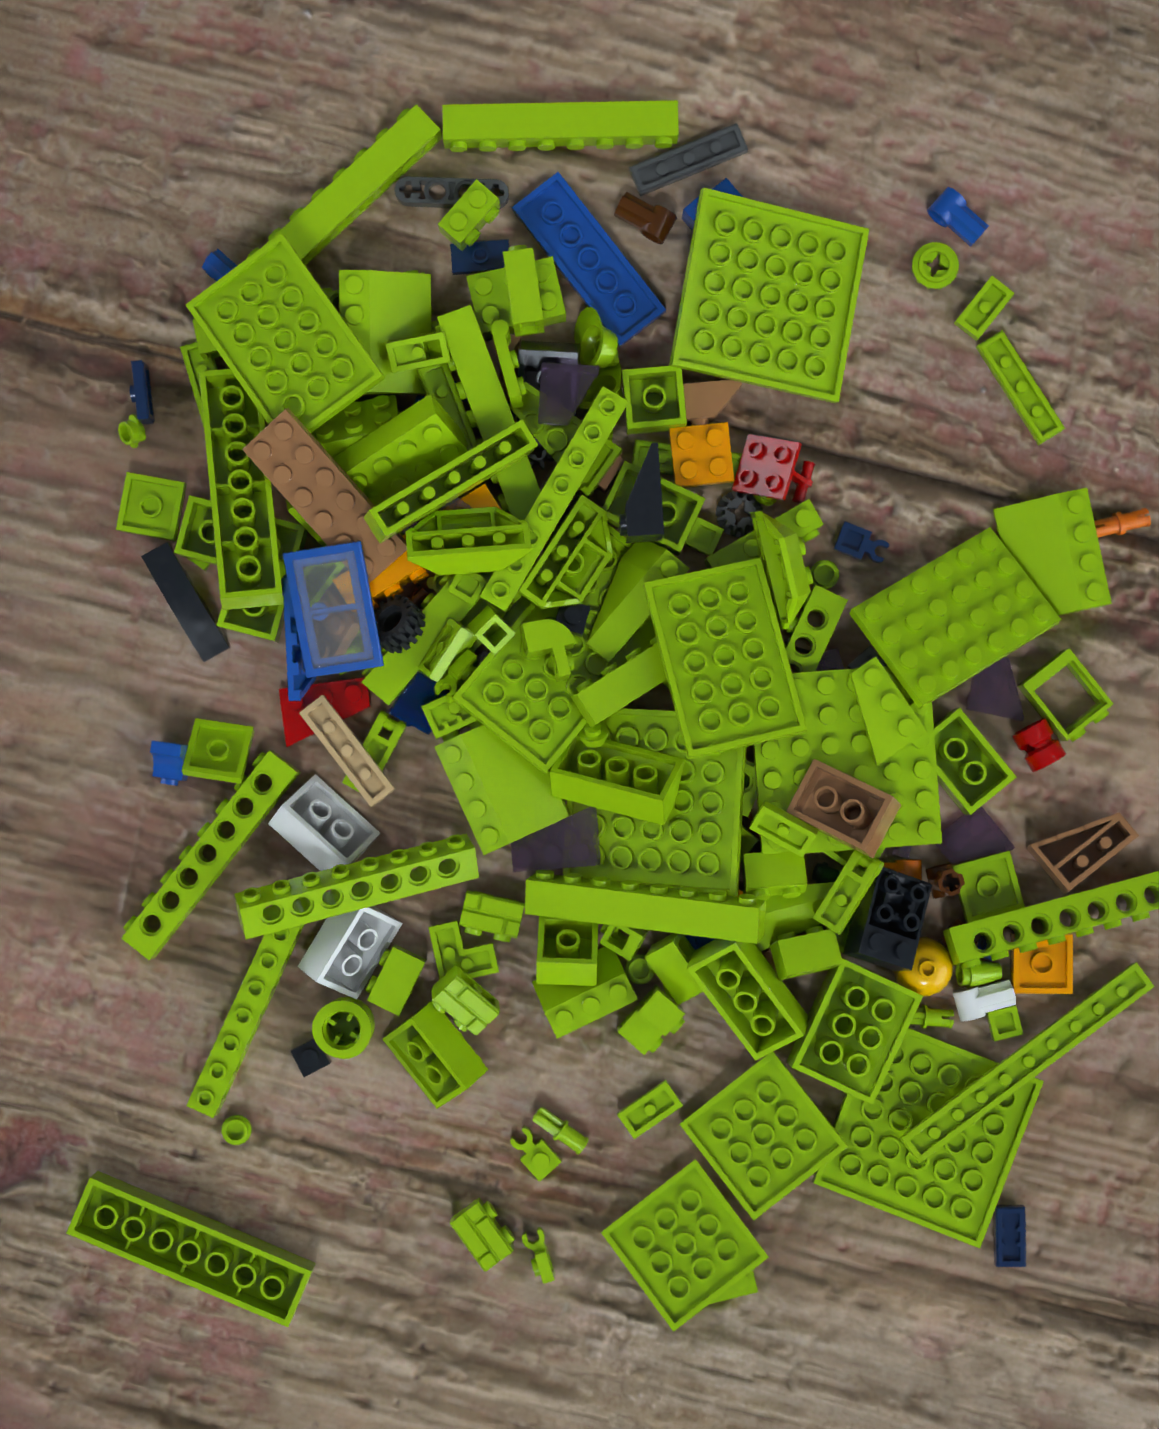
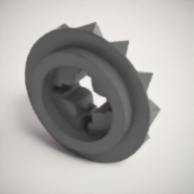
(727, 519)

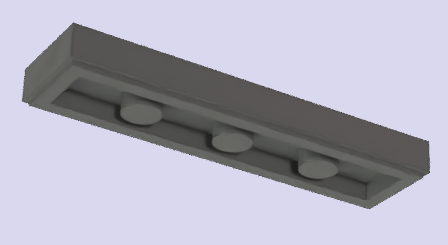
(688, 159)

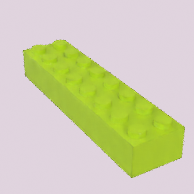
(239, 496)
(191, 1248)

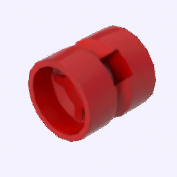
(1039, 745)

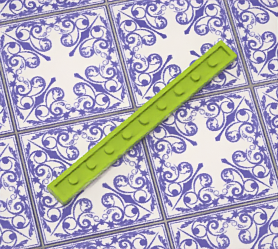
(1026, 1062)

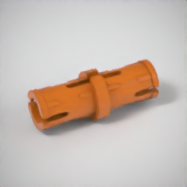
(1120, 523)

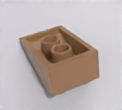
(844, 808)

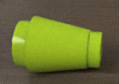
(978, 974)

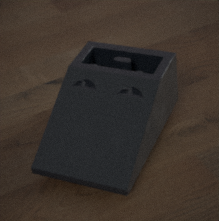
(889, 921)

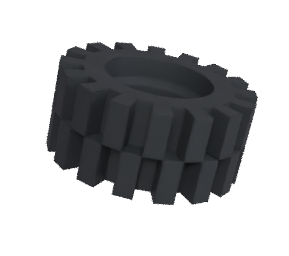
(407, 629)

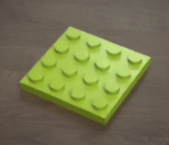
(763, 1135)
(684, 1245)

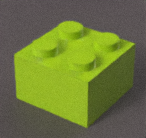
(654, 399)
(566, 952)

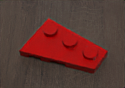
(345, 696)

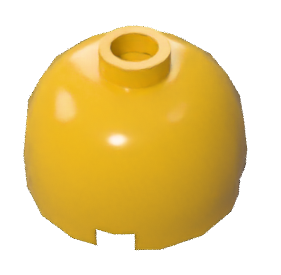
(930, 969)

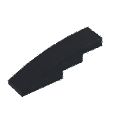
(185, 602)

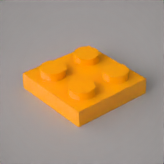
(701, 455)
(1043, 969)

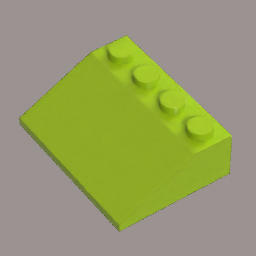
(383, 310)
(1057, 549)
(498, 789)
(854, 1030)

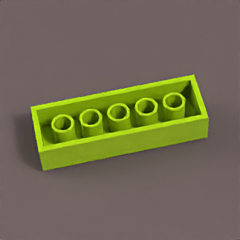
(399, 453)

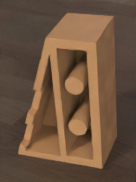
(1081, 851)

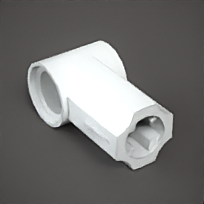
(977, 1001)

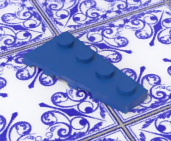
(296, 675)

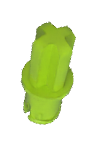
(933, 1017)
(560, 1130)

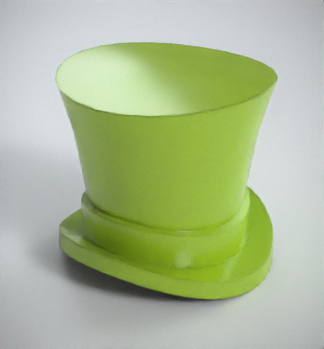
(343, 1027)

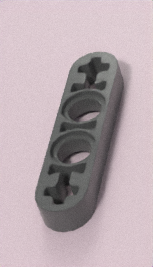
(452, 188)

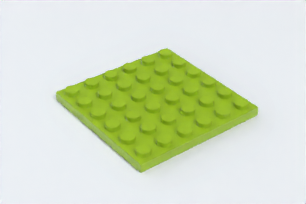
(769, 296)
(840, 740)
(704, 829)
(959, 1182)

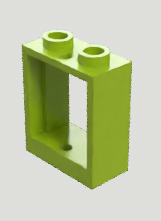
(523, 290)
(1049, 669)

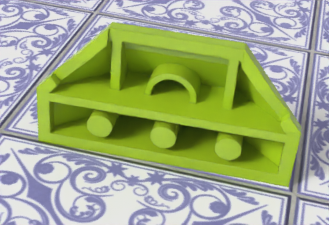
(468, 541)
(570, 558)
(783, 566)

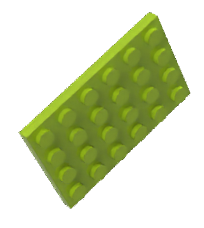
(284, 337)
(954, 617)
(724, 658)

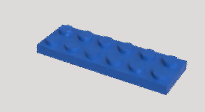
(588, 258)

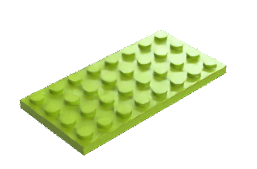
(520, 694)

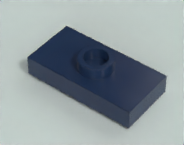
(479, 257)
(142, 393)
(1010, 1236)

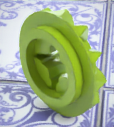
(947, 260)

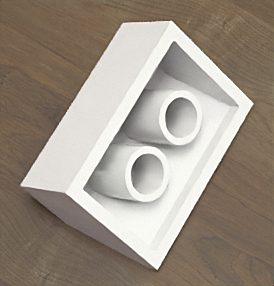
(323, 826)
(349, 949)

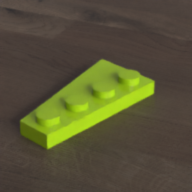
(557, 437)

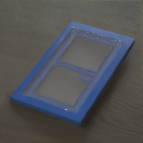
(333, 609)

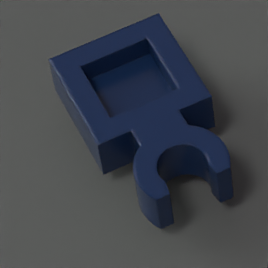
(855, 542)

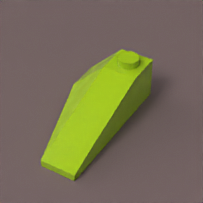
(625, 602)

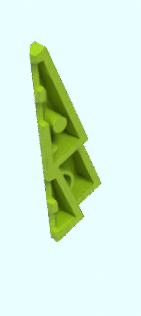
(792, 914)

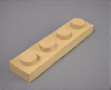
(347, 751)

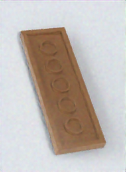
(320, 489)

